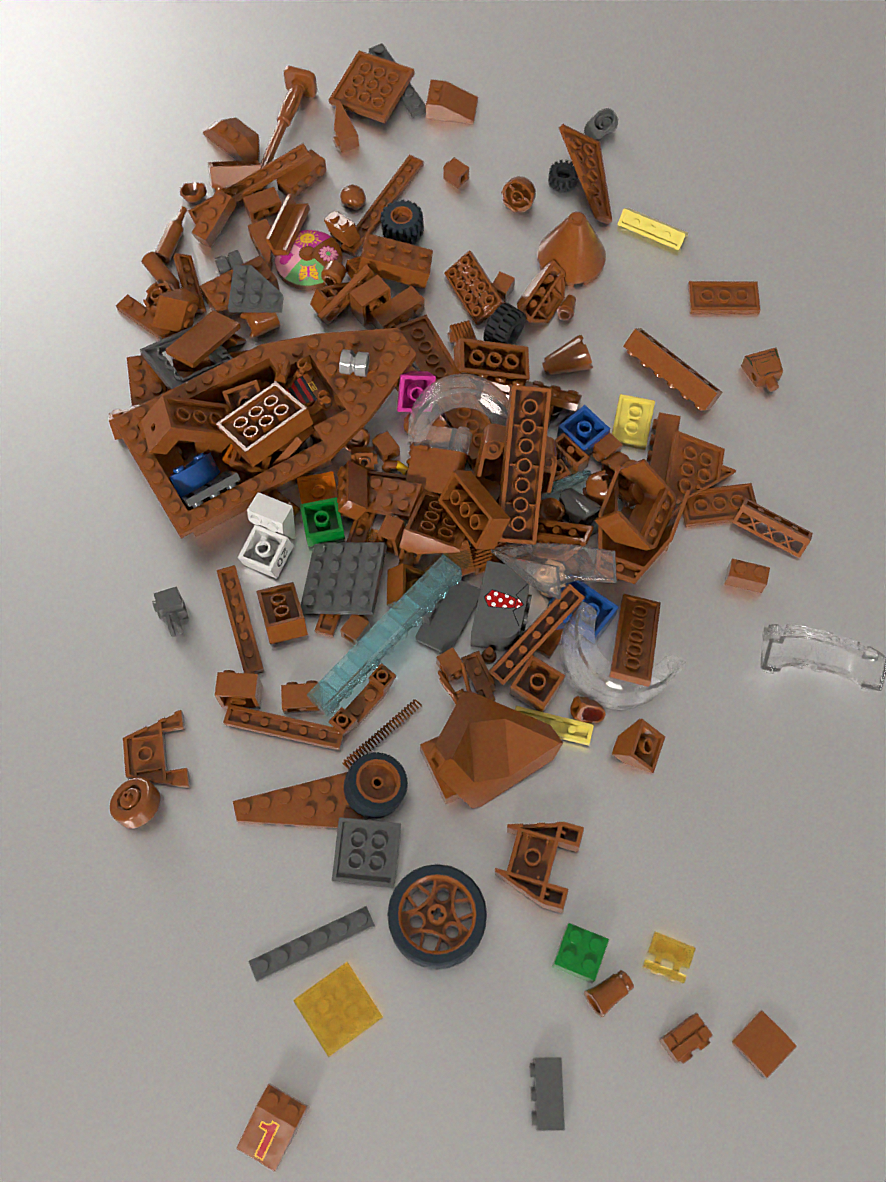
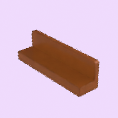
(287, 226)

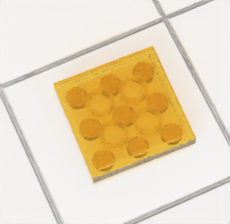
(338, 1009)

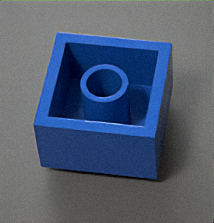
(584, 429)

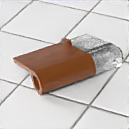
(438, 456)

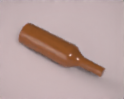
(171, 237)
(159, 270)

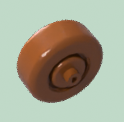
(135, 802)

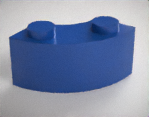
(194, 474)

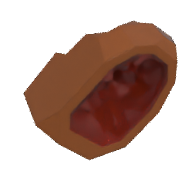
(587, 710)

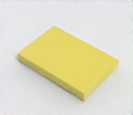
(633, 421)

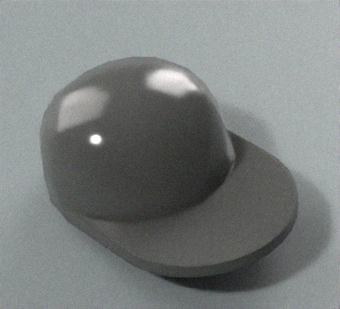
(601, 123)

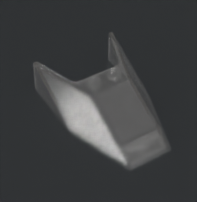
(553, 565)

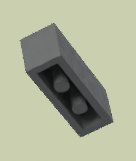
(547, 1094)

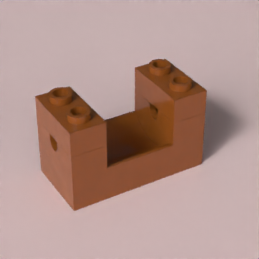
(185, 420)

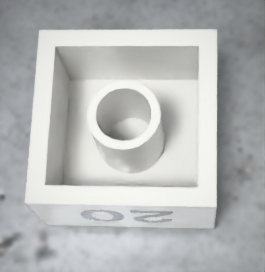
(265, 551)

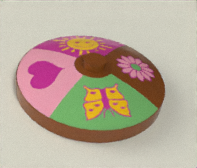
(307, 259)

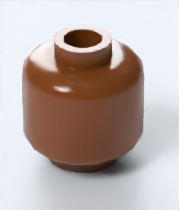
(333, 273)

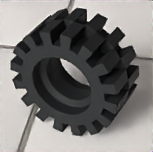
(563, 183)

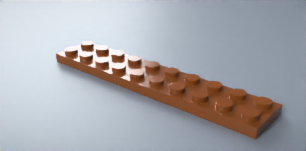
(436, 359)

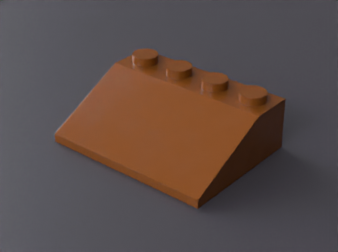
(265, 423)
(431, 528)

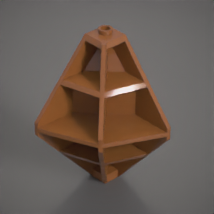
(490, 748)

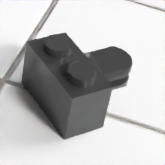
(170, 608)

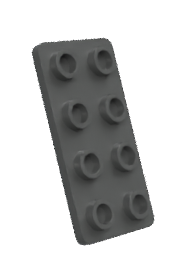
(448, 618)

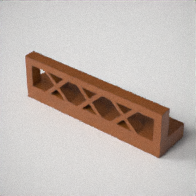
(776, 522)

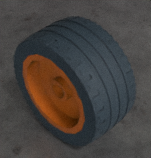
(368, 798)

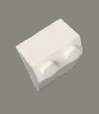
(272, 515)

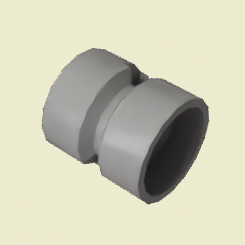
(354, 363)

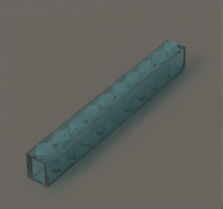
(385, 635)

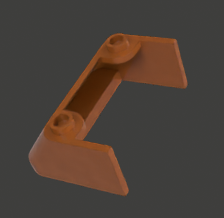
(491, 448)
(651, 513)

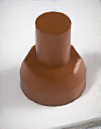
(489, 655)

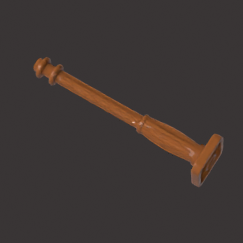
(298, 83)

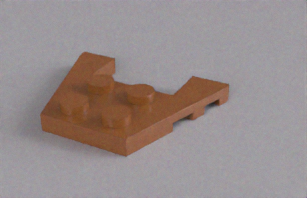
(146, 753)

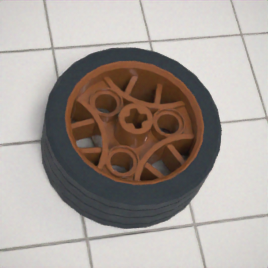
(443, 879)

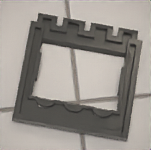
(166, 371)

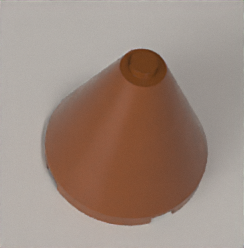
(574, 249)

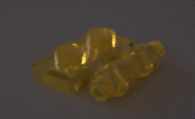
(672, 951)

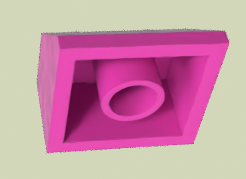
(411, 386)

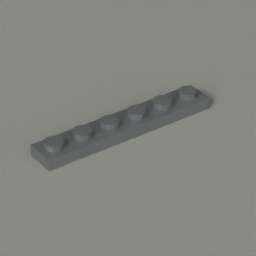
(410, 97)
(311, 944)

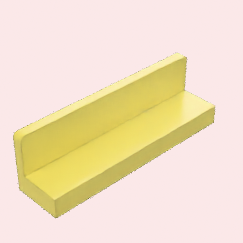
(652, 228)

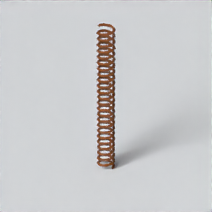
(380, 731)

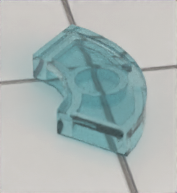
(570, 481)

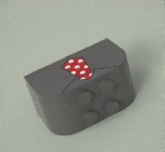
(500, 608)

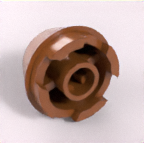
(154, 293)

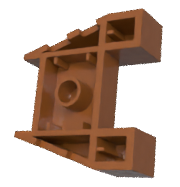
(534, 858)

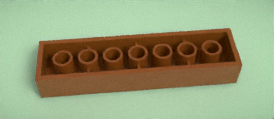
(524, 462)

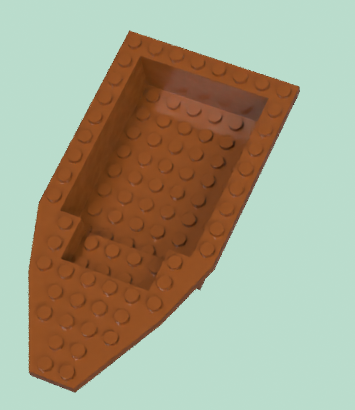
(351, 408)

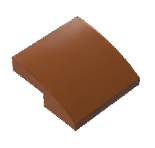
(764, 1044)

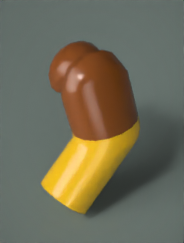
(394, 464)

